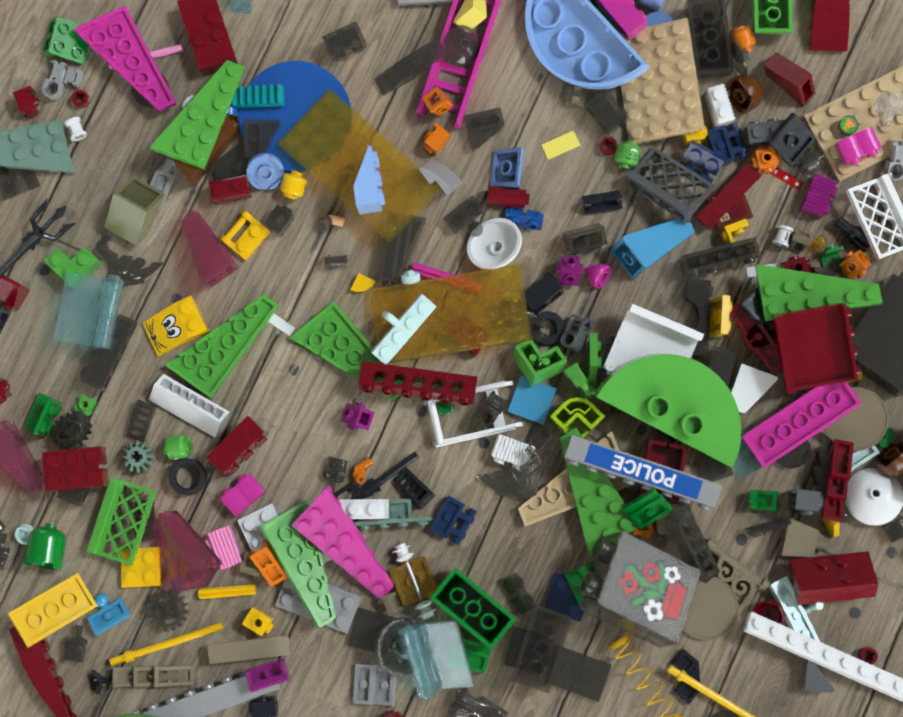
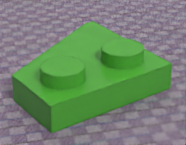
(594, 361)

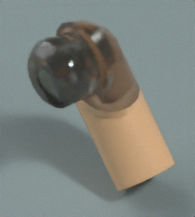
(329, 220)

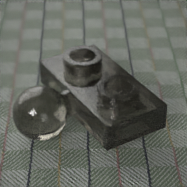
(464, 216)

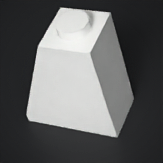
(749, 386)

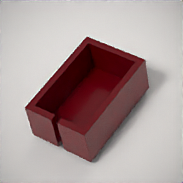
(238, 446)
(672, 457)
(74, 469)

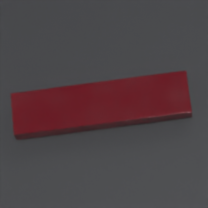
(728, 196)

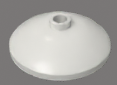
(496, 235)
(873, 509)

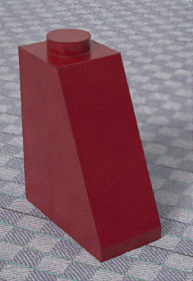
(790, 78)

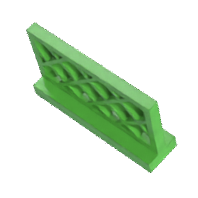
(106, 520)

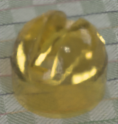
(819, 241)

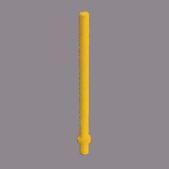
(680, 675)

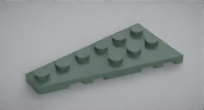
(36, 148)

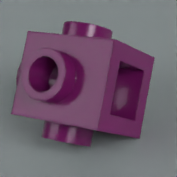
(569, 270)
(357, 416)

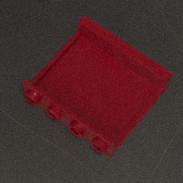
(816, 346)

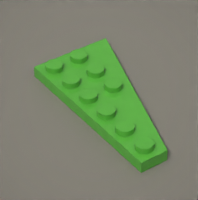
(197, 126)
(794, 290)
(338, 342)
(596, 501)

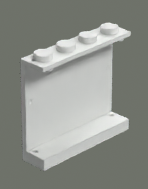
(649, 334)

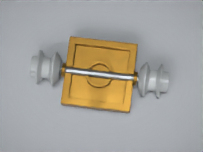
(414, 581)

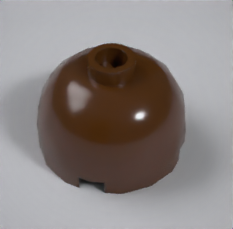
(745, 92)
(891, 460)

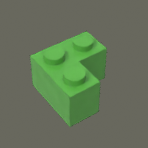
(82, 263)
(536, 365)

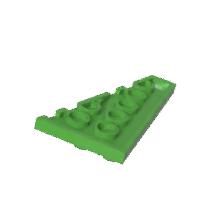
(218, 353)
(301, 563)

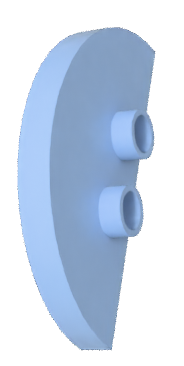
(580, 44)

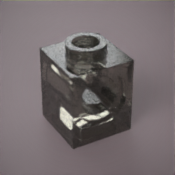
(279, 228)

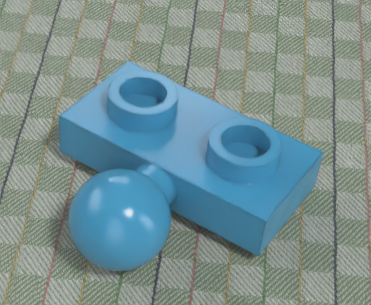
(108, 615)

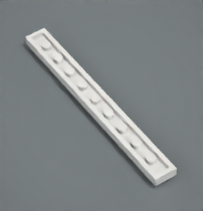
(824, 655)

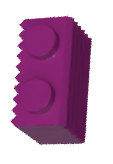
(818, 196)

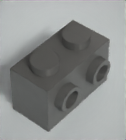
(758, 133)
(805, 501)

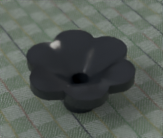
(96, 681)

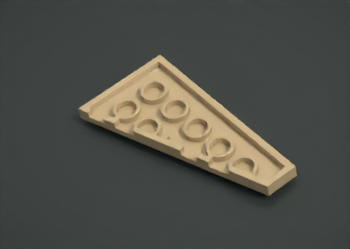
(558, 493)

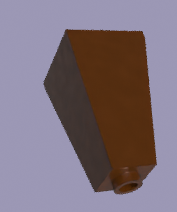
(226, 136)

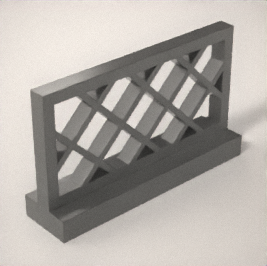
(663, 198)

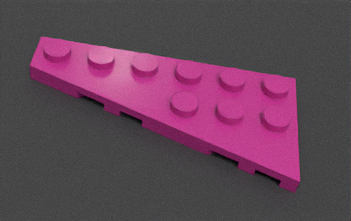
(123, 48)
(339, 538)

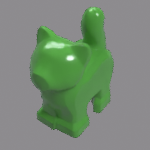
(580, 381)

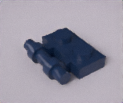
(720, 143)
(703, 158)
(447, 518)

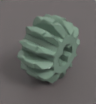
(141, 449)

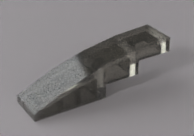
(410, 66)

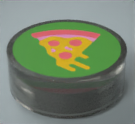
(848, 125)

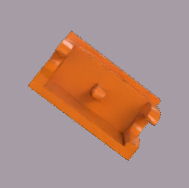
(267, 563)

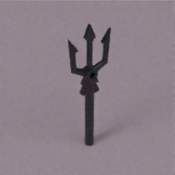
(34, 237)
(374, 485)

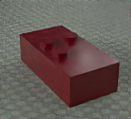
(207, 34)
(833, 578)

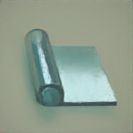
(89, 310)
(436, 657)

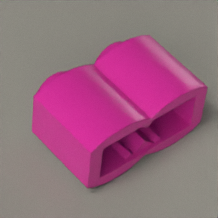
(857, 146)
(242, 494)

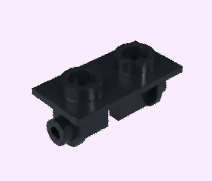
(602, 202)

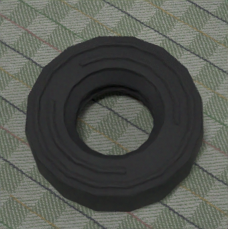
(559, 327)

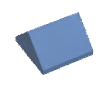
(507, 168)

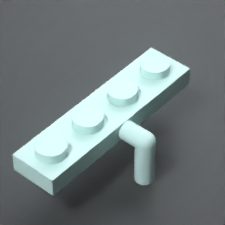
(402, 328)
(794, 614)

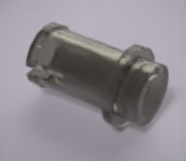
(336, 261)

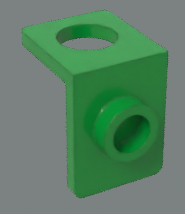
(831, 253)

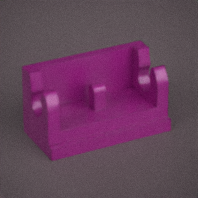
(267, 675)

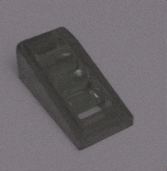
(147, 423)
(152, 535)

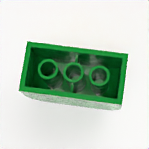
(473, 608)

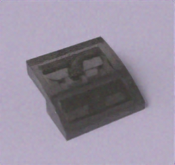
(16, 182)

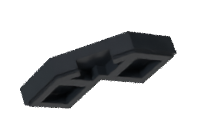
(689, 664)

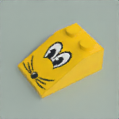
(175, 326)

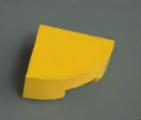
(362, 284)
(832, 527)

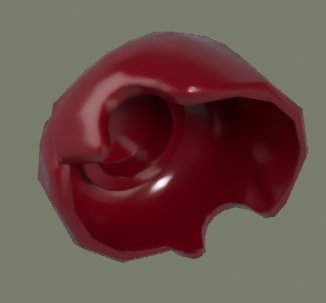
(770, 610)

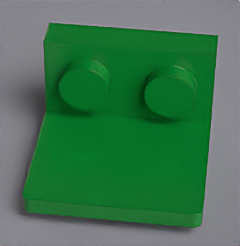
(64, 42)
(43, 415)

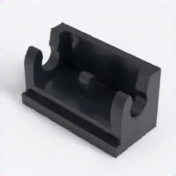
(543, 294)

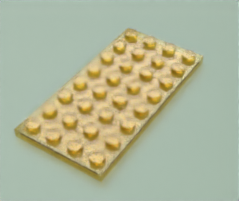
(332, 146)
(469, 313)

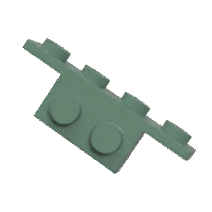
(399, 512)

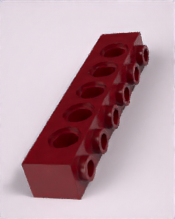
(409, 376)

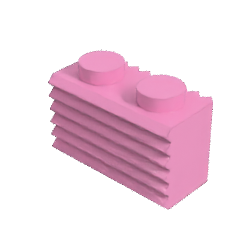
(225, 546)

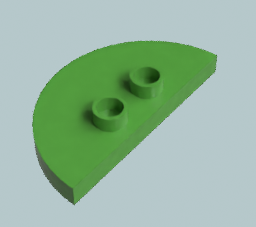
(680, 400)

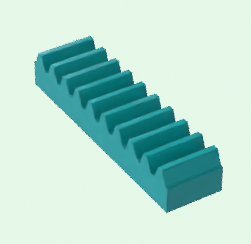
(259, 97)

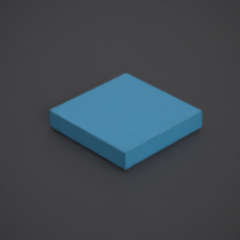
(531, 402)

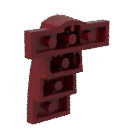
(829, 25)
(758, 338)

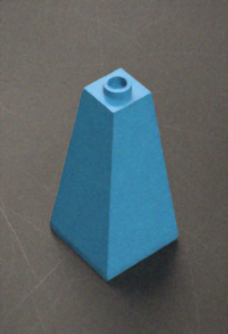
(646, 247)

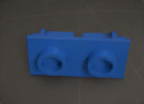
(532, 220)

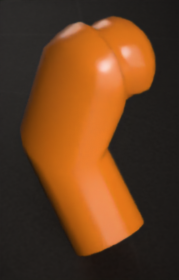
(360, 470)

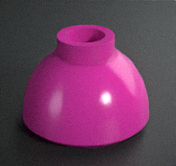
(598, 275)

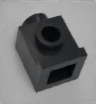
(264, 707)

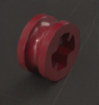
(75, 98)
(610, 140)
(874, 656)

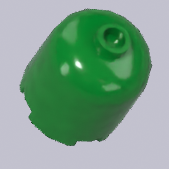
(45, 547)

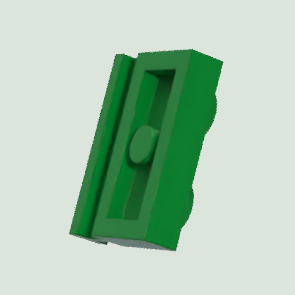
(647, 508)
(477, 655)

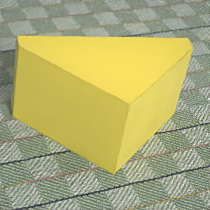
(471, 13)

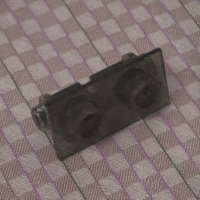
(515, 585)

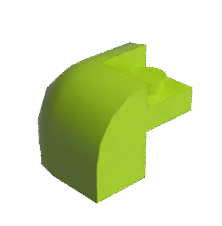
(577, 414)

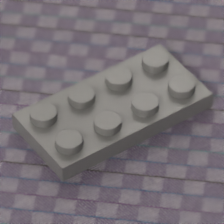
(344, 605)

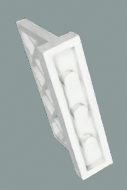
(893, 212)

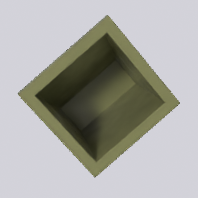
(133, 210)

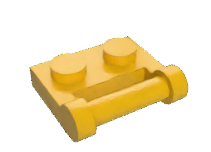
(249, 240)

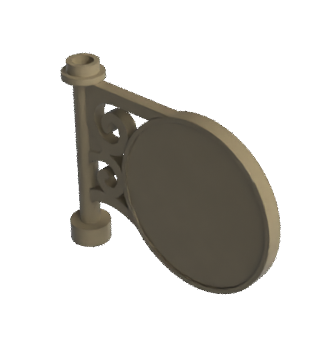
(862, 425)
(715, 602)

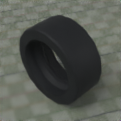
(173, 476)

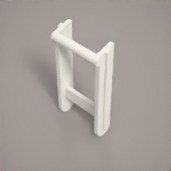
(499, 424)

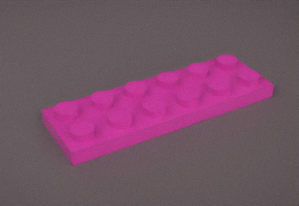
(800, 421)

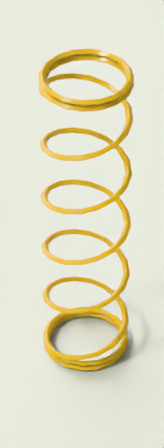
(619, 642)

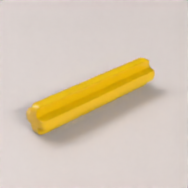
(228, 591)

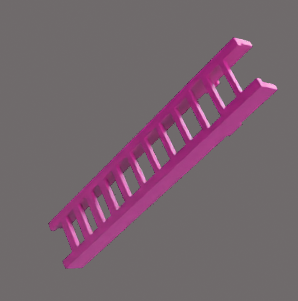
(472, 74)

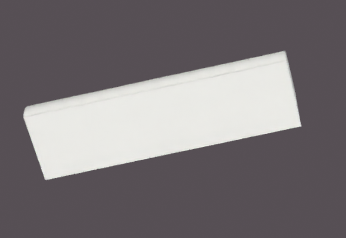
(188, 405)

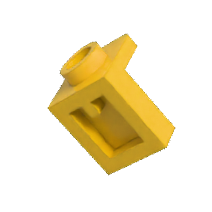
(736, 228)

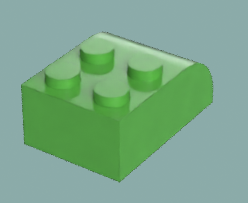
(771, 16)

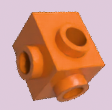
(760, 164)
(855, 264)

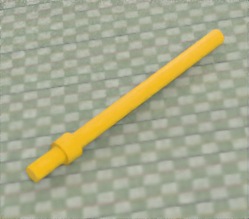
(130, 655)

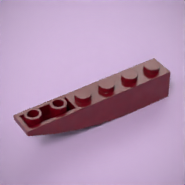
(43, 674)

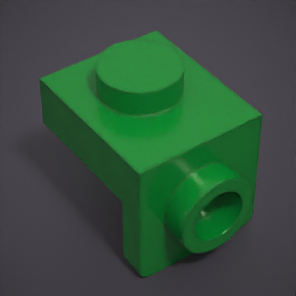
(763, 500)

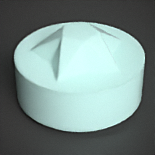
(410, 277)
(22, 533)

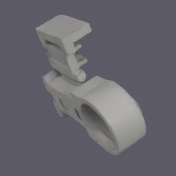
(61, 73)
(895, 158)

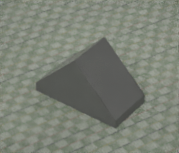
(813, 678)

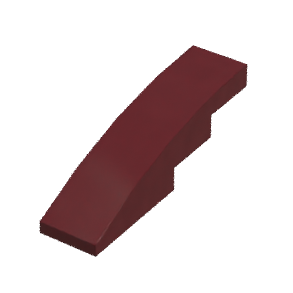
(837, 480)

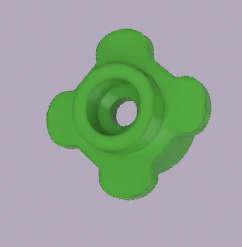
(90, 404)

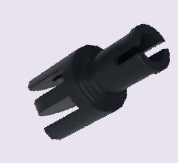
(854, 234)

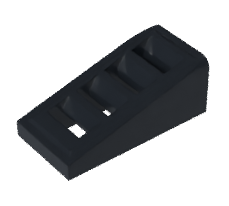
(428, 496)

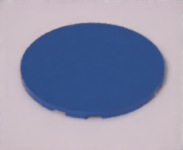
(303, 87)

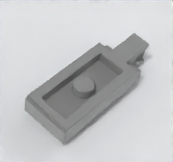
(164, 178)

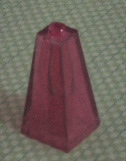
(208, 252)
(17, 459)
(185, 554)

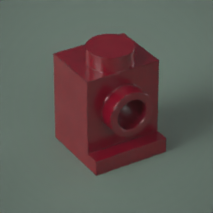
(27, 101)

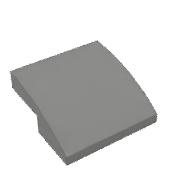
(443, 175)
(373, 686)

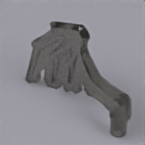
(128, 269)
(515, 482)

